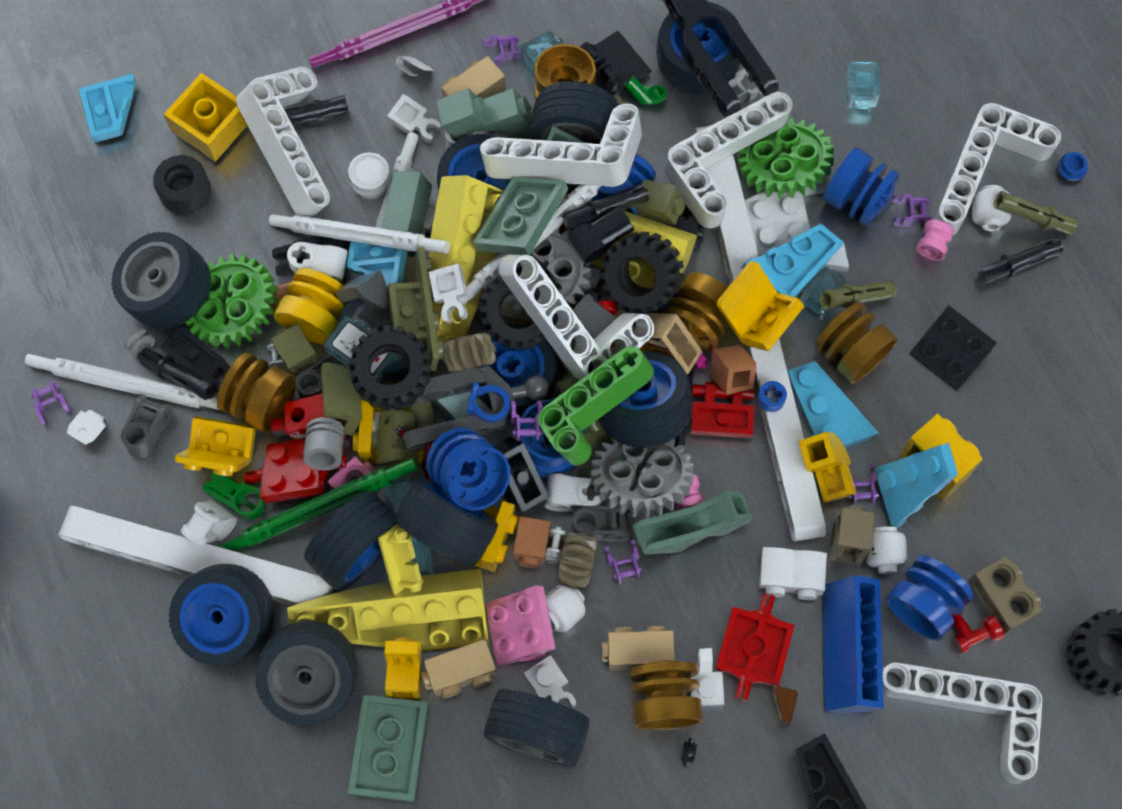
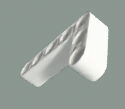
(263, 111)
(720, 148)
(975, 157)
(570, 161)
(568, 324)
(975, 701)

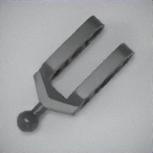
(461, 382)

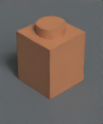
(733, 369)
(532, 542)

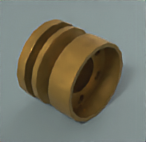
(563, 64)
(699, 310)
(850, 336)
(255, 391)
(666, 689)

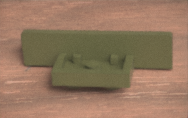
(413, 309)

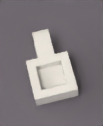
(711, 682)

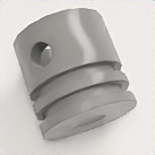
(323, 443)

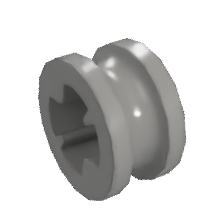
(138, 341)

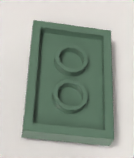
(520, 216)
(388, 748)

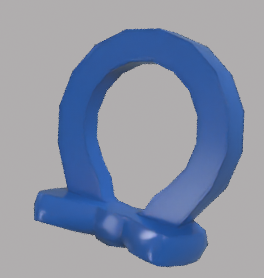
(479, 391)

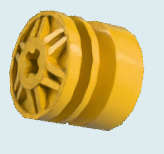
(311, 305)

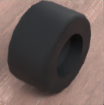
(174, 169)

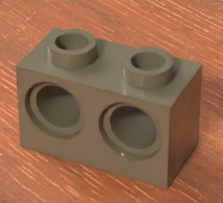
(851, 535)
(998, 599)

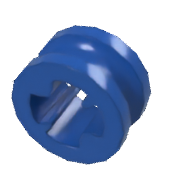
(779, 390)

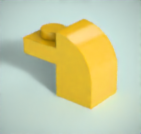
(830, 462)
(403, 668)

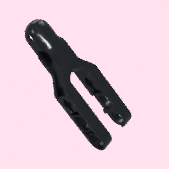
(690, 12)

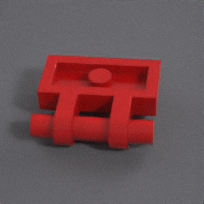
(721, 418)

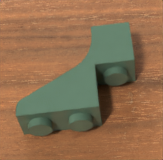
(499, 113)
(687, 526)

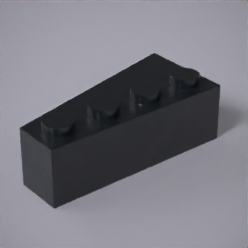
(825, 777)

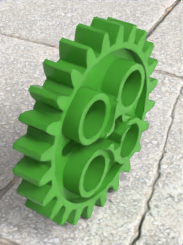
(788, 160)
(232, 300)

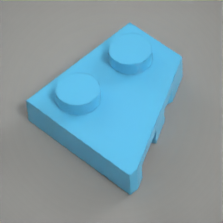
(108, 106)
(369, 258)

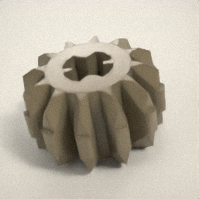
(469, 352)
(577, 560)

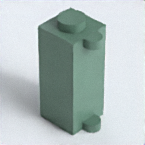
(407, 202)

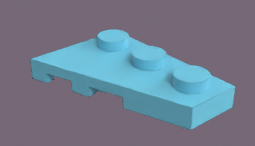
(799, 260)
(827, 407)
(913, 480)

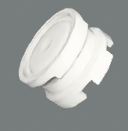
(369, 175)

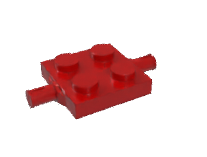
(286, 473)
(754, 647)

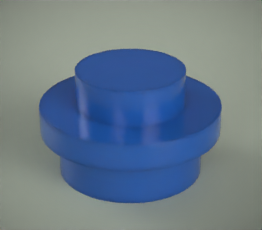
(1072, 166)

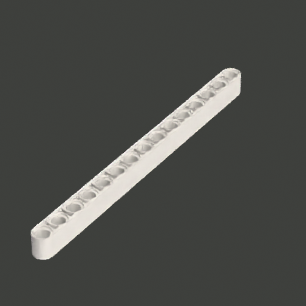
(783, 426)

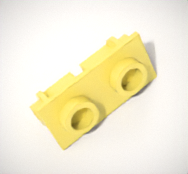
(397, 553)

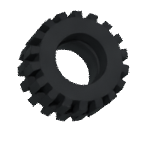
(625, 289)
(496, 326)
(383, 342)
(1086, 653)

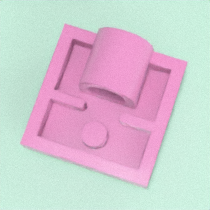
(520, 626)

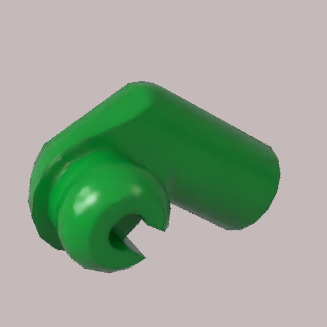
(645, 94)

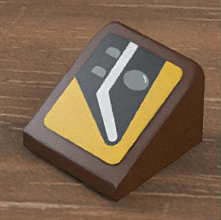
(785, 703)

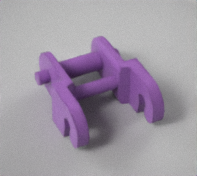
(510, 40)
(911, 202)
(39, 407)
(517, 420)
(866, 495)
(612, 562)

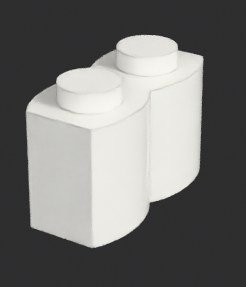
(792, 572)

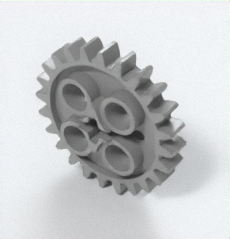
(561, 256)
(659, 484)

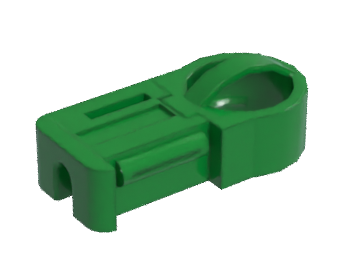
(231, 493)

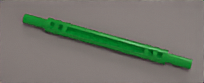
(319, 506)

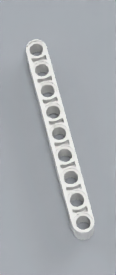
(182, 555)

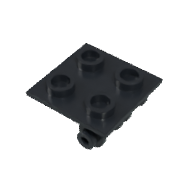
(615, 63)
(953, 347)

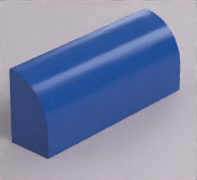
(852, 645)

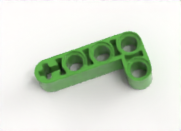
(624, 371)

